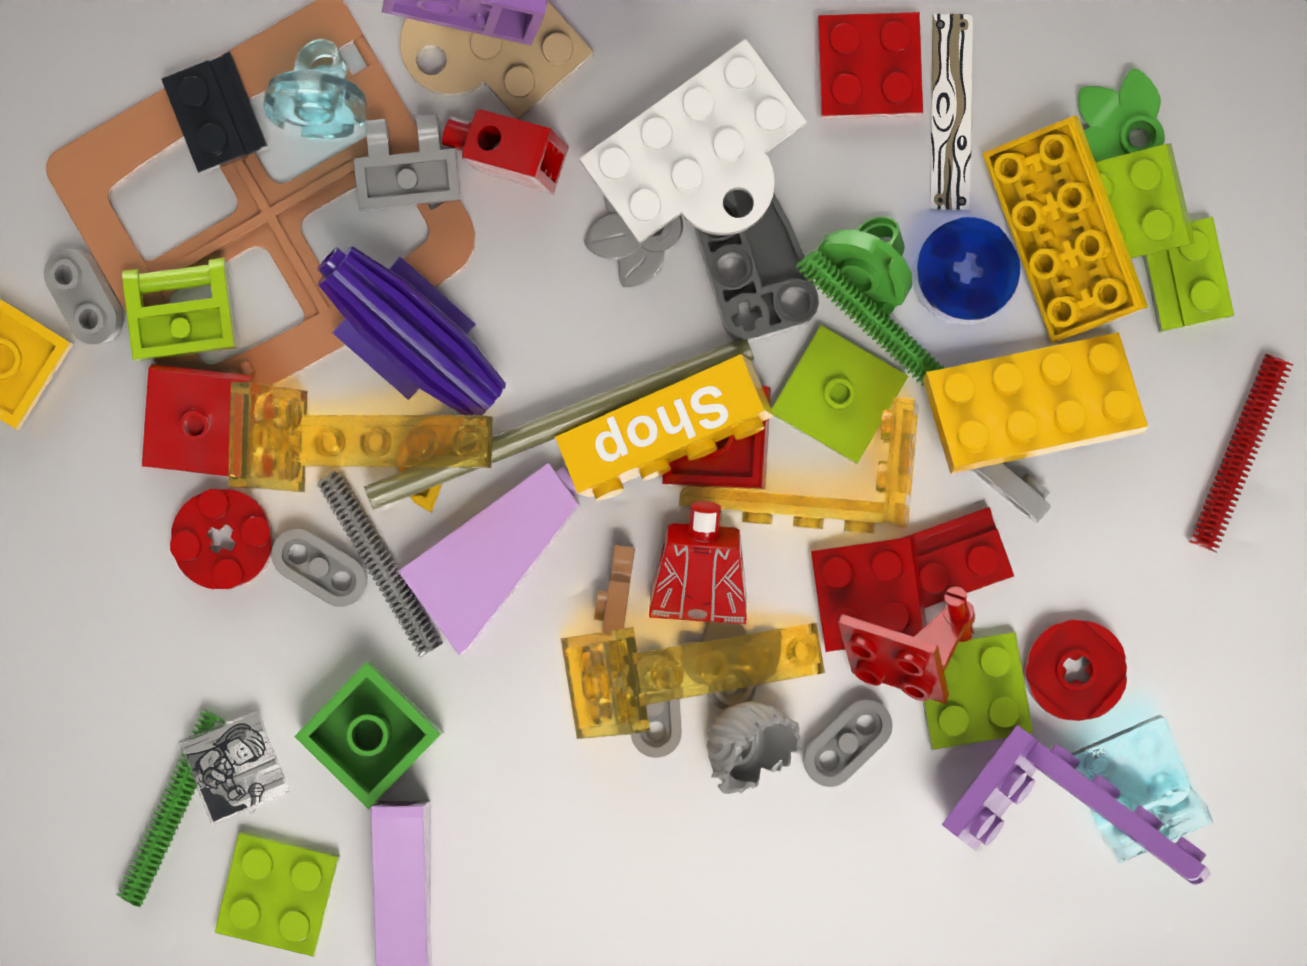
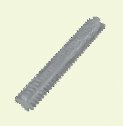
(378, 563)

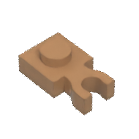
(612, 604)

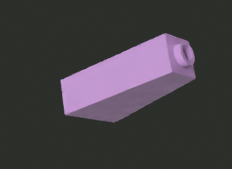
(486, 558)
(402, 882)

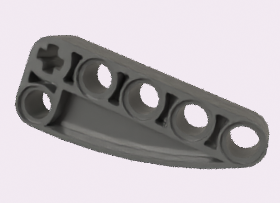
(770, 260)

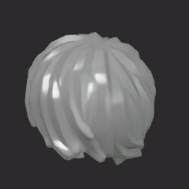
(750, 739)

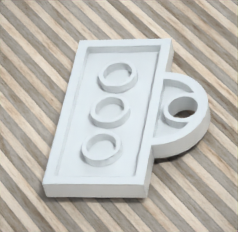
(698, 149)

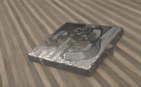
(234, 766)

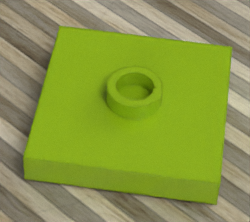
(838, 394)

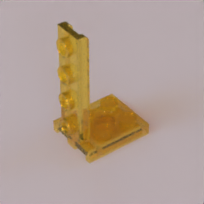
(277, 439)
(859, 516)
(615, 682)

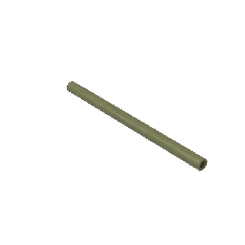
(555, 423)

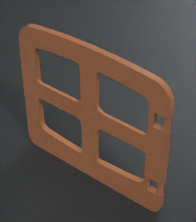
(266, 211)

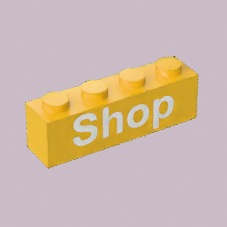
(665, 427)

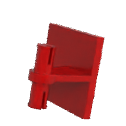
(907, 661)

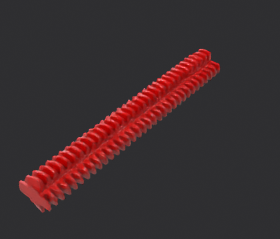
(1239, 452)

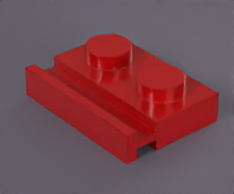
(960, 554)

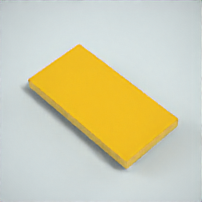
(1065, 229)

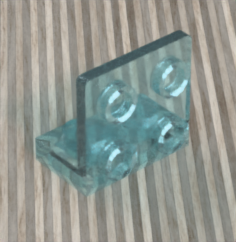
(1148, 773)

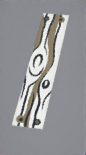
(951, 112)

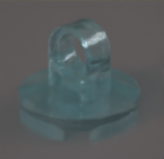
(316, 100)

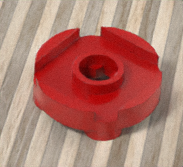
(215, 510)
(1105, 668)

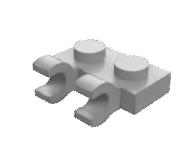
(406, 177)

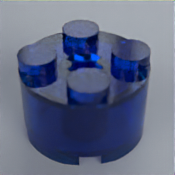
(990, 256)

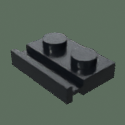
(214, 113)

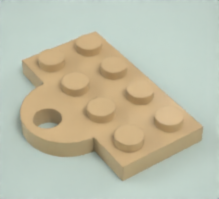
(511, 70)

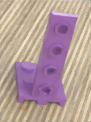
(1009, 780)

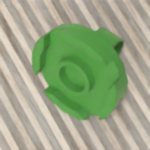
(871, 262)

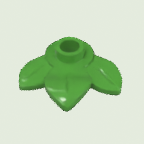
(1116, 114)

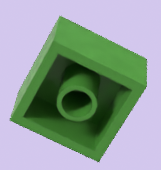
(369, 734)

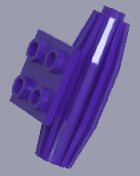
(408, 331)

